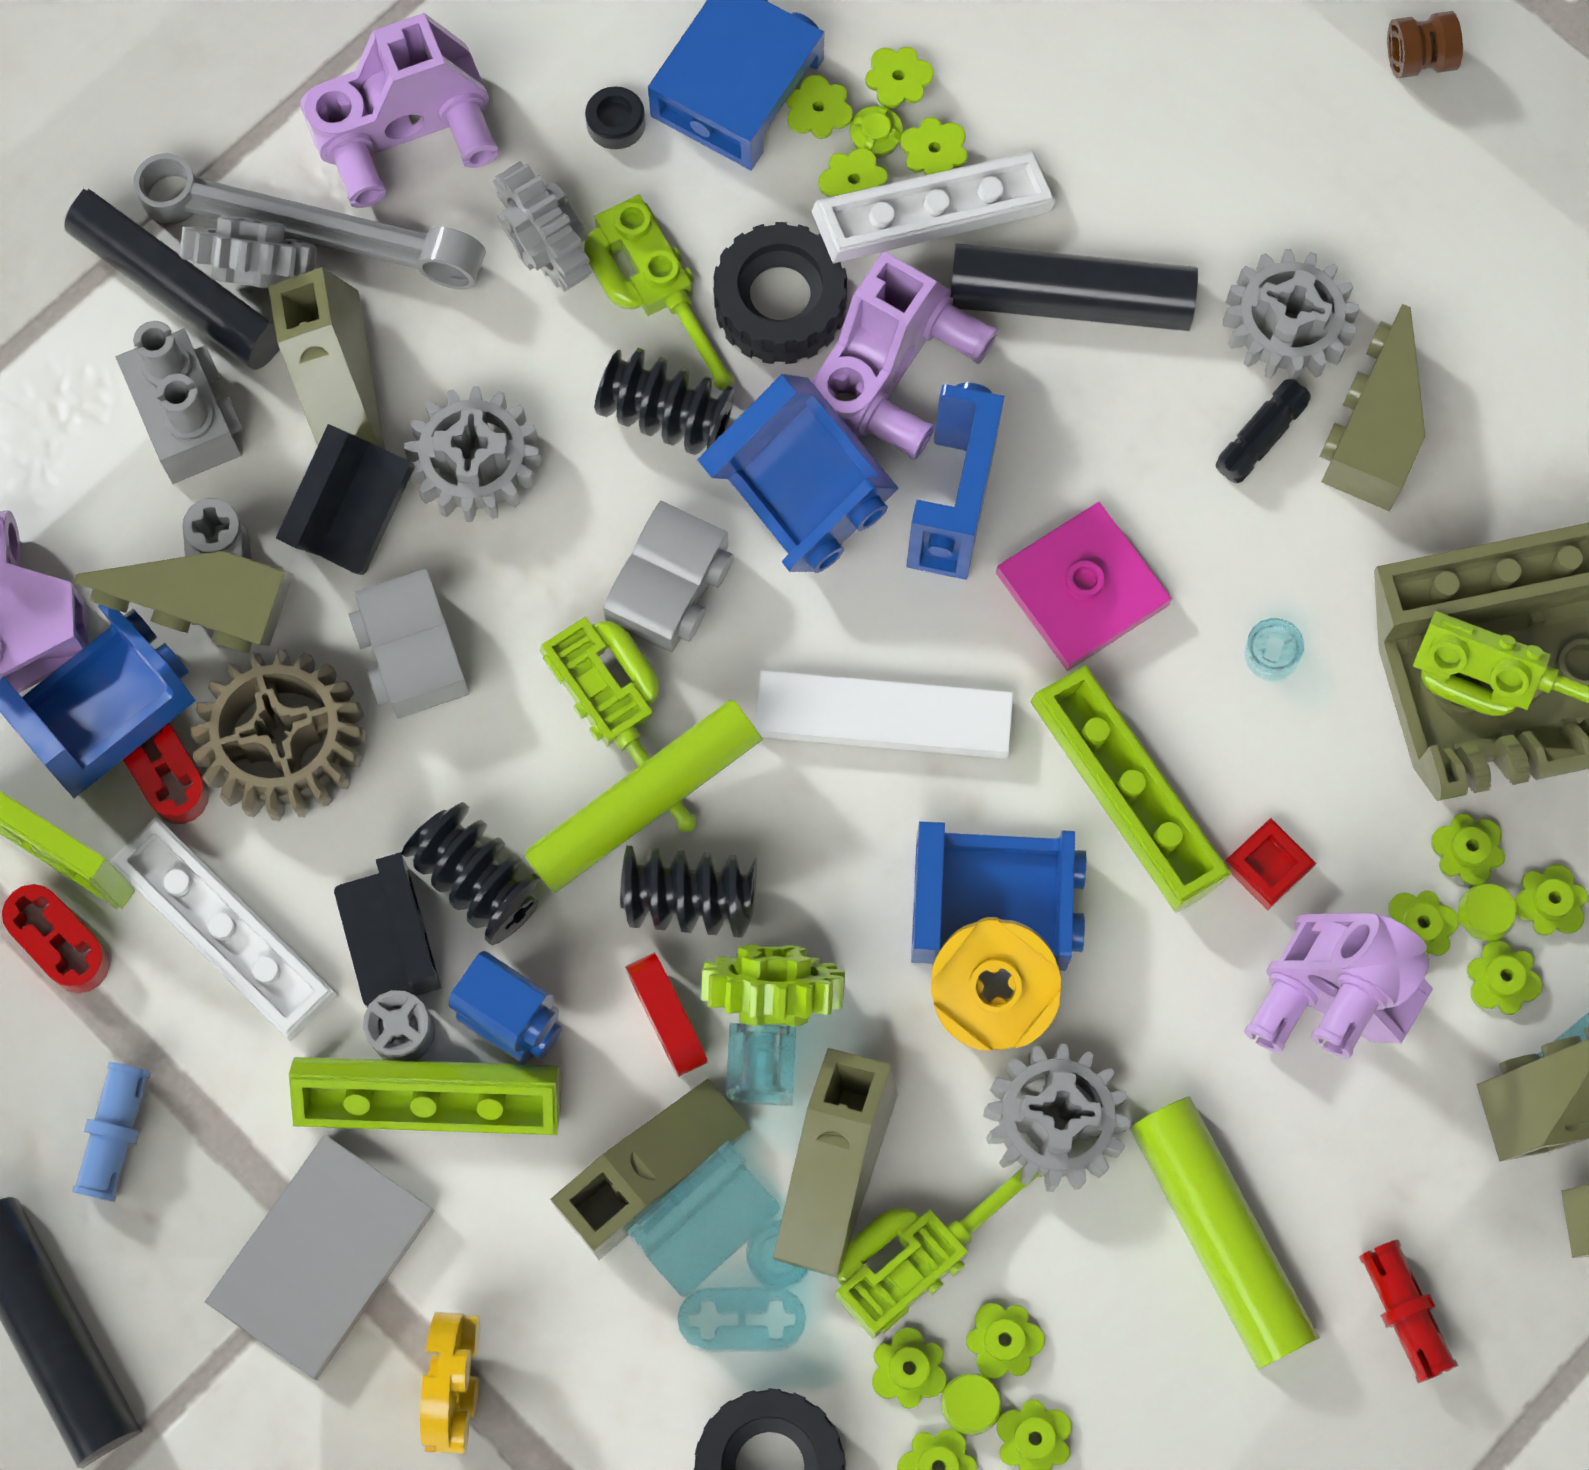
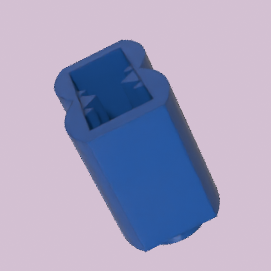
(506, 1009)

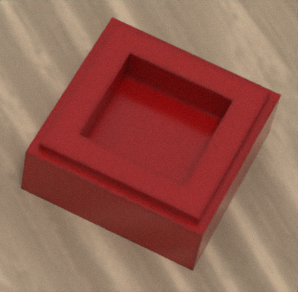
(1269, 864)

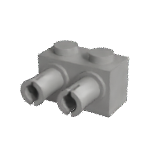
(177, 401)

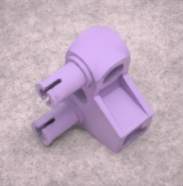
(402, 72)
(880, 338)
(39, 616)
(1352, 969)

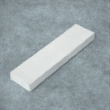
(932, 206)
(884, 714)
(223, 928)

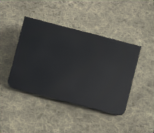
(345, 500)
(387, 932)

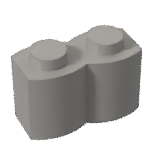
(668, 576)
(409, 643)

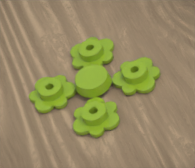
(876, 128)
(1491, 911)
(971, 1399)

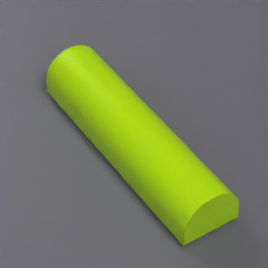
(1130, 788)
(643, 796)
(425, 1095)
(1224, 1232)

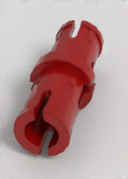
(1408, 1311)

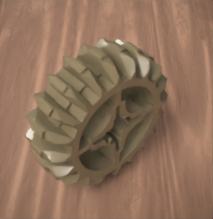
(253, 739)

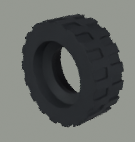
(771, 338)
(769, 1412)

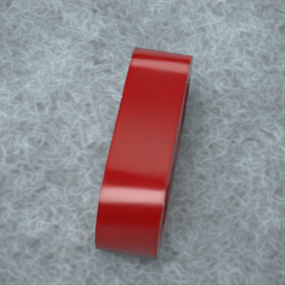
(174, 759)
(44, 948)
(666, 1014)

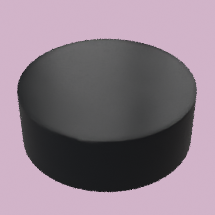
(615, 117)

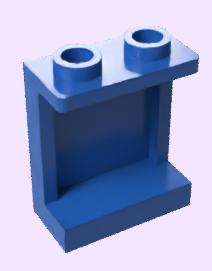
(734, 74)
(801, 472)
(943, 534)
(99, 702)
(999, 877)

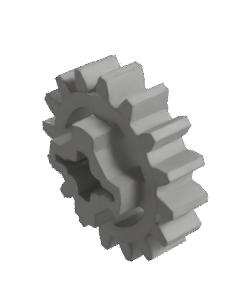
(542, 226)
(247, 251)
(1297, 288)
(448, 441)
(1084, 1117)

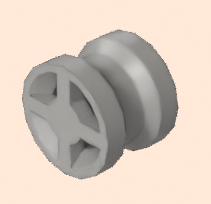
(389, 1018)

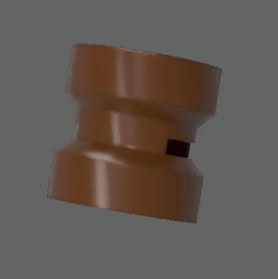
(1425, 44)

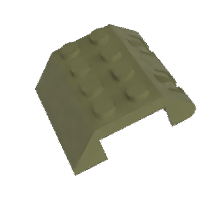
(1512, 587)

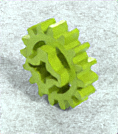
(772, 985)

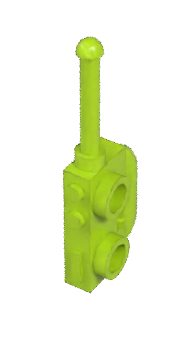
(658, 277)
(1498, 660)
(598, 697)
(928, 1256)

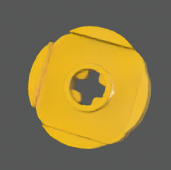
(1001, 1021)
(448, 1390)

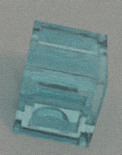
(761, 1064)

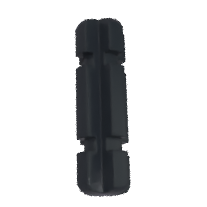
(1263, 430)

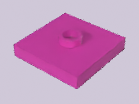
(1083, 586)

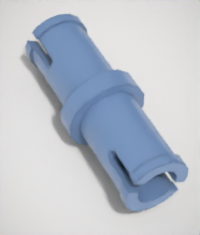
(111, 1131)

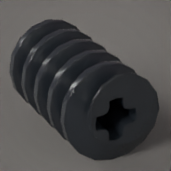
(663, 402)
(473, 873)
(687, 892)

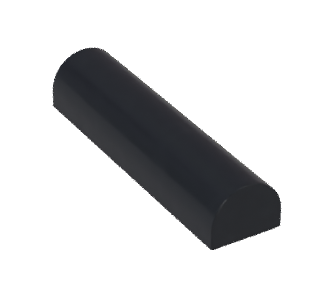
(172, 280)
(1074, 287)
(58, 1345)

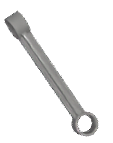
(441, 255)

